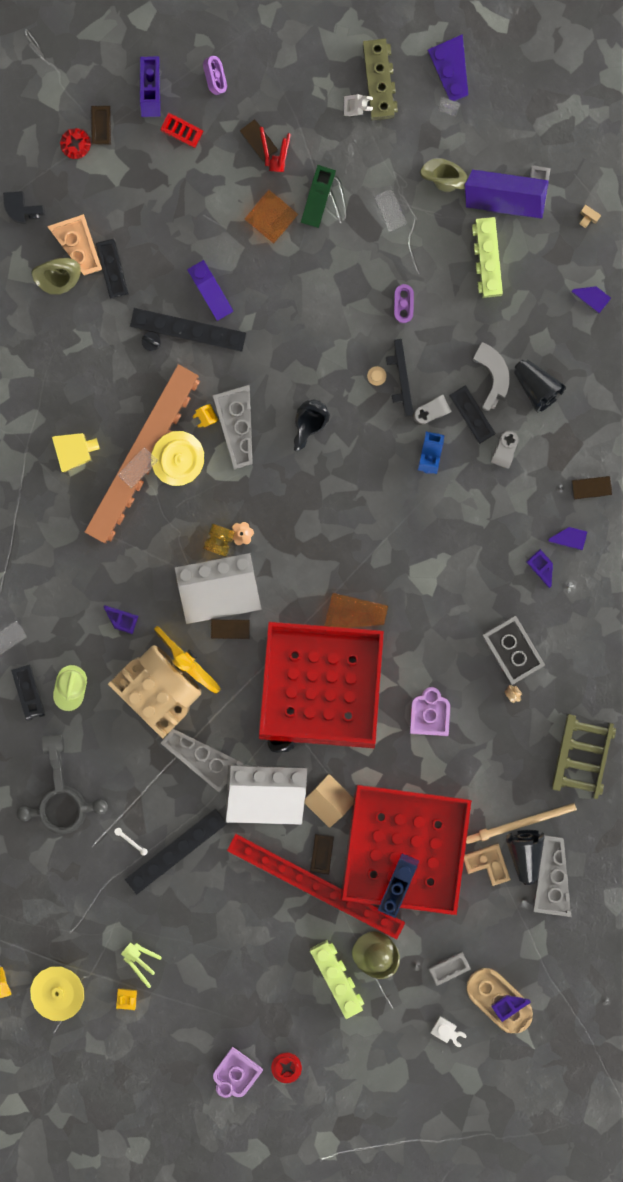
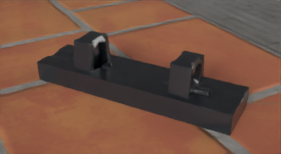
(399, 359)

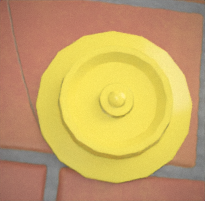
(179, 458)
(57, 993)

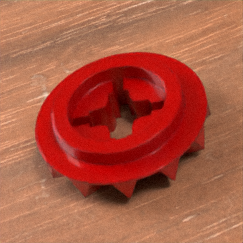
(84, 145)
(286, 1077)

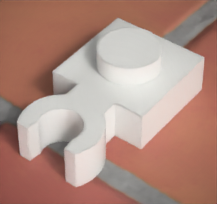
(356, 104)
(446, 1030)

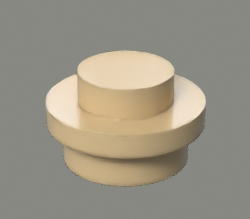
(376, 376)
(513, 693)

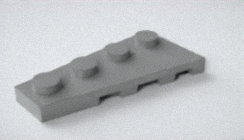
(200, 758)
(552, 885)

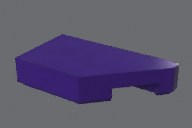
(592, 297)
(570, 537)
(542, 567)
(121, 620)
(508, 1006)

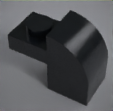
(15, 207)

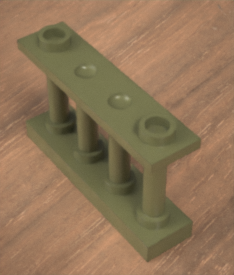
(564, 761)

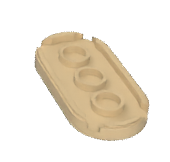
(488, 987)

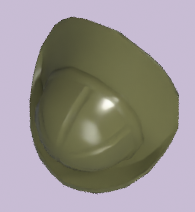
(444, 174)
(57, 275)
(376, 955)

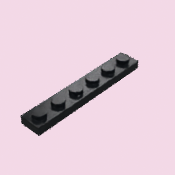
(188, 329)
(176, 851)

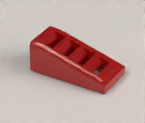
(169, 118)

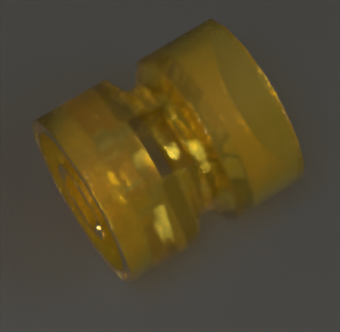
(221, 533)

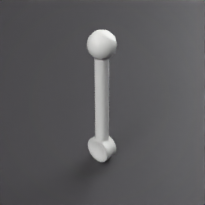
(118, 831)

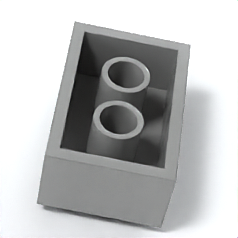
(513, 650)

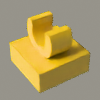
(206, 415)
(126, 999)

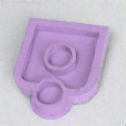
(430, 714)
(235, 1074)

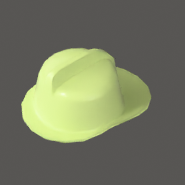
(70, 688)

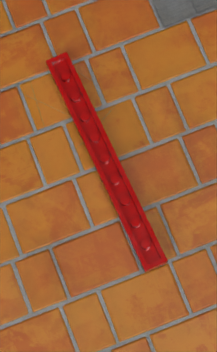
(313, 885)

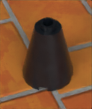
(538, 385)
(526, 854)

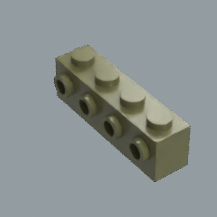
(378, 79)

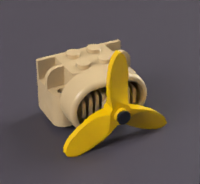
(159, 685)

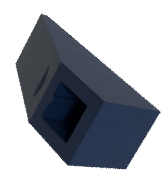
(398, 885)

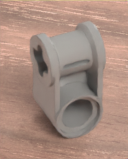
(435, 409)
(504, 453)

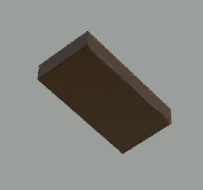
(101, 125)
(253, 136)
(591, 487)
(230, 629)
(322, 854)

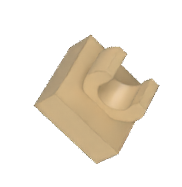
(589, 215)

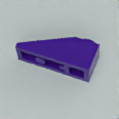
(150, 87)
(210, 290)

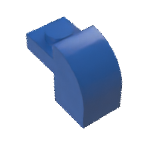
(431, 452)

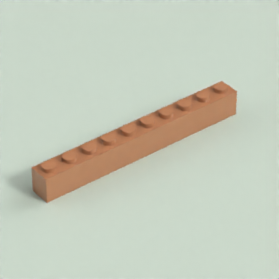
(158, 424)

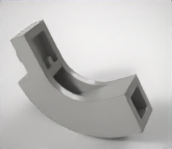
(499, 372)

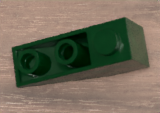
(318, 196)

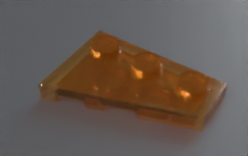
(354, 612)

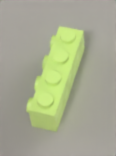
(488, 257)
(336, 979)

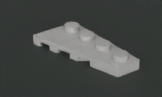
(235, 419)

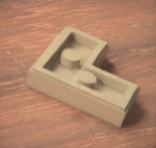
(492, 860)

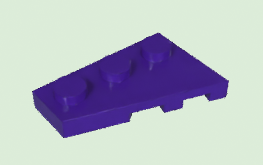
(451, 67)

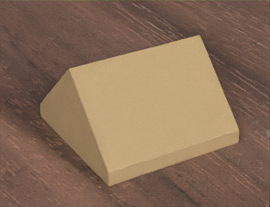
(329, 801)

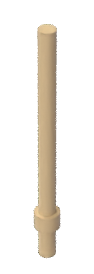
(485, 834)

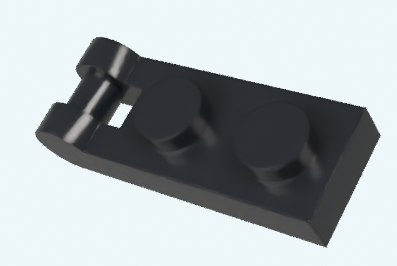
(28, 692)

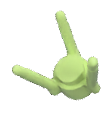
(132, 953)

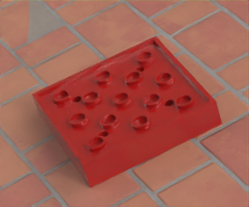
(321, 685)
(407, 830)

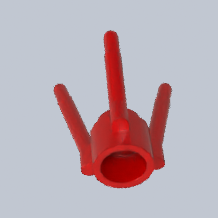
(277, 163)

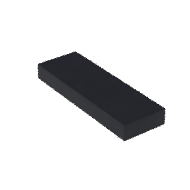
(112, 268)
(472, 414)

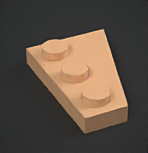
(78, 243)

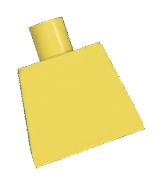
(73, 450)

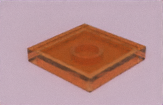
(271, 216)

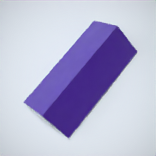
(506, 193)

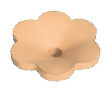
(247, 533)

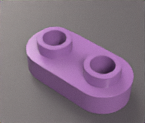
(215, 75)
(403, 303)

